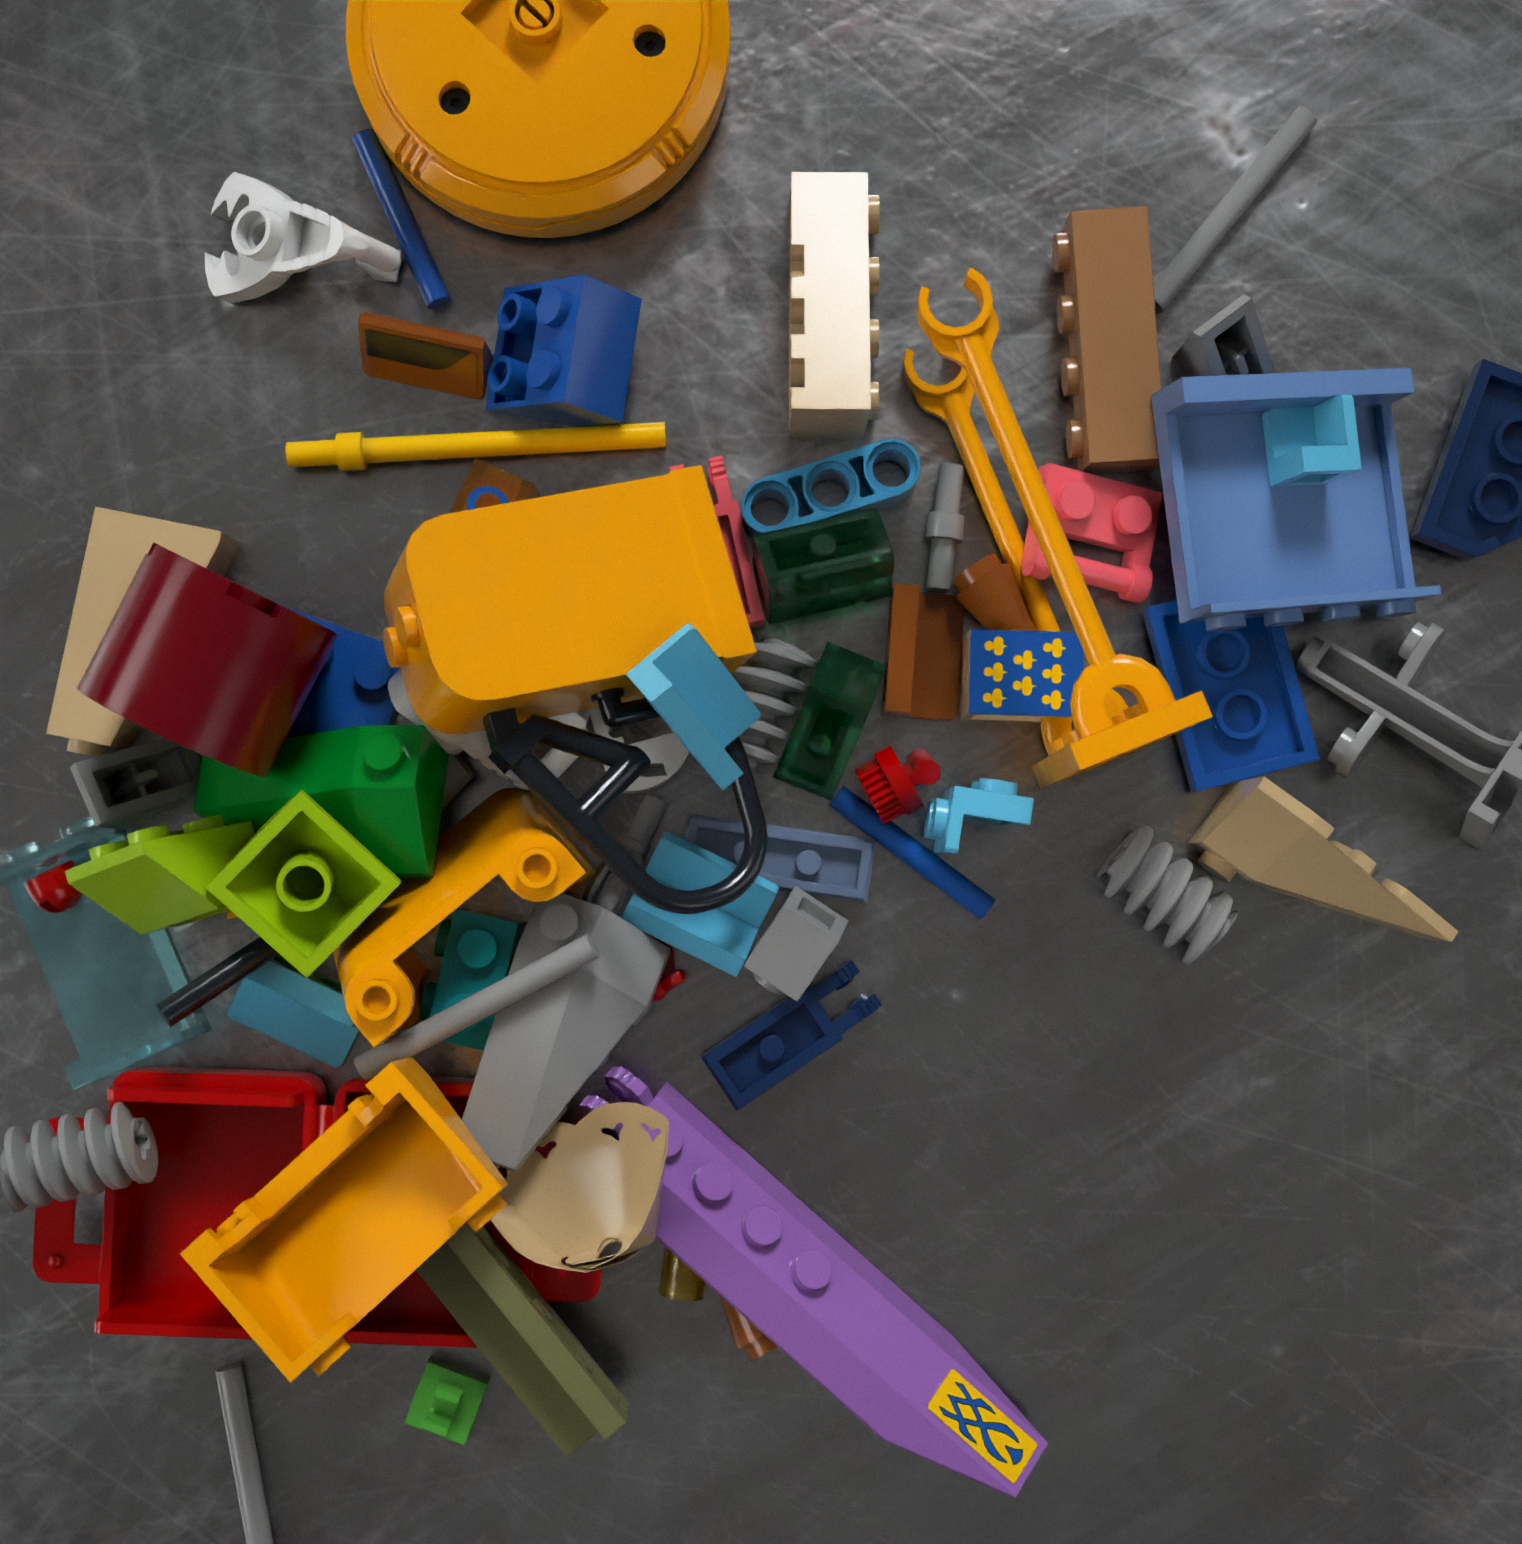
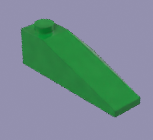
(370, 778)

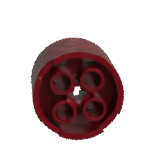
(206, 662)

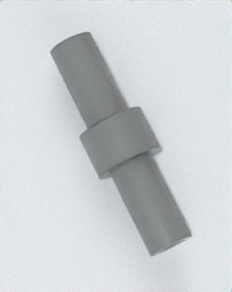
(945, 527)

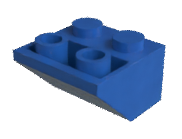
(564, 352)

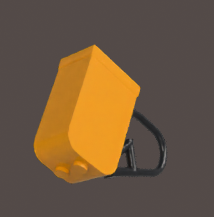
(544, 615)

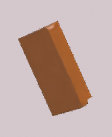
(922, 655)

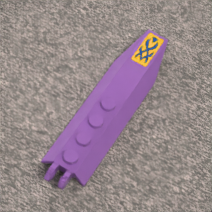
(826, 1301)

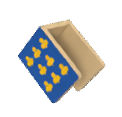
(1018, 674)

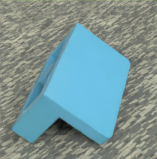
(697, 700)
(714, 936)
(296, 1011)

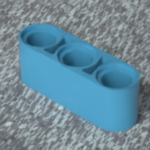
(850, 469)

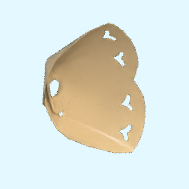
(588, 1190)

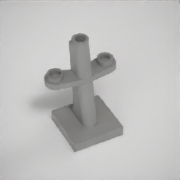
(1444, 735)

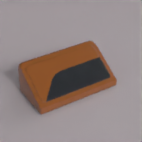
(424, 355)

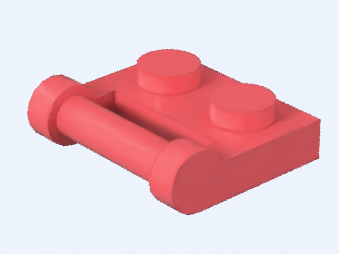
(1105, 516)

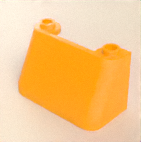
(501, 836)
(349, 1220)

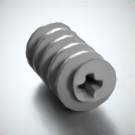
(766, 684)
(1168, 893)
(77, 1158)

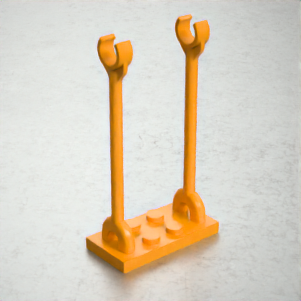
(1101, 717)

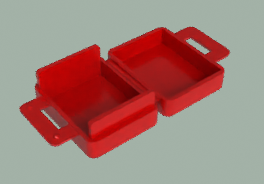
(217, 1146)

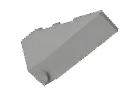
(563, 1032)

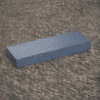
(806, 858)

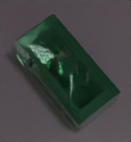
(823, 565)

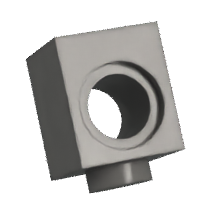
(795, 944)

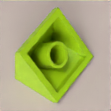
(303, 883)

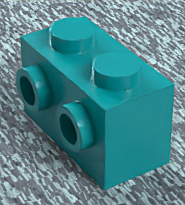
(475, 954)

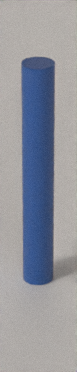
(401, 219)
(912, 853)

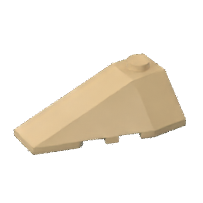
(1283, 847)

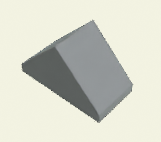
(1227, 344)
(137, 782)

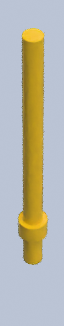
(353, 451)

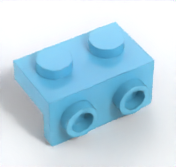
(985, 802)

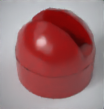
(51, 889)

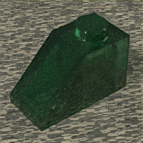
(830, 720)

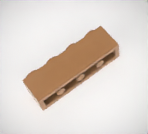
(1111, 339)

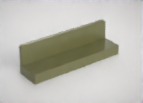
(524, 1339)

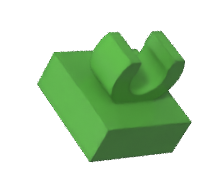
(447, 1400)

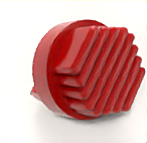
(892, 784)

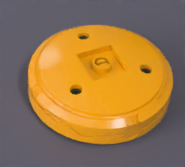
(541, 107)

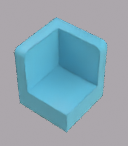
(1312, 443)

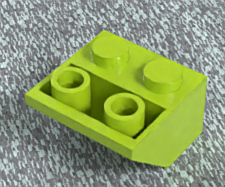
(161, 875)

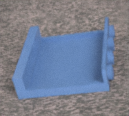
(1282, 548)

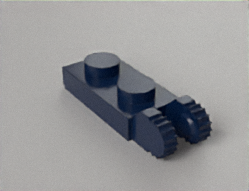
(784, 1039)

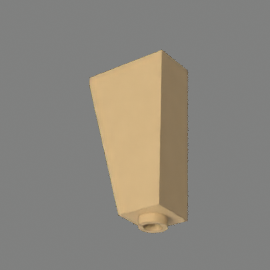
(110, 562)

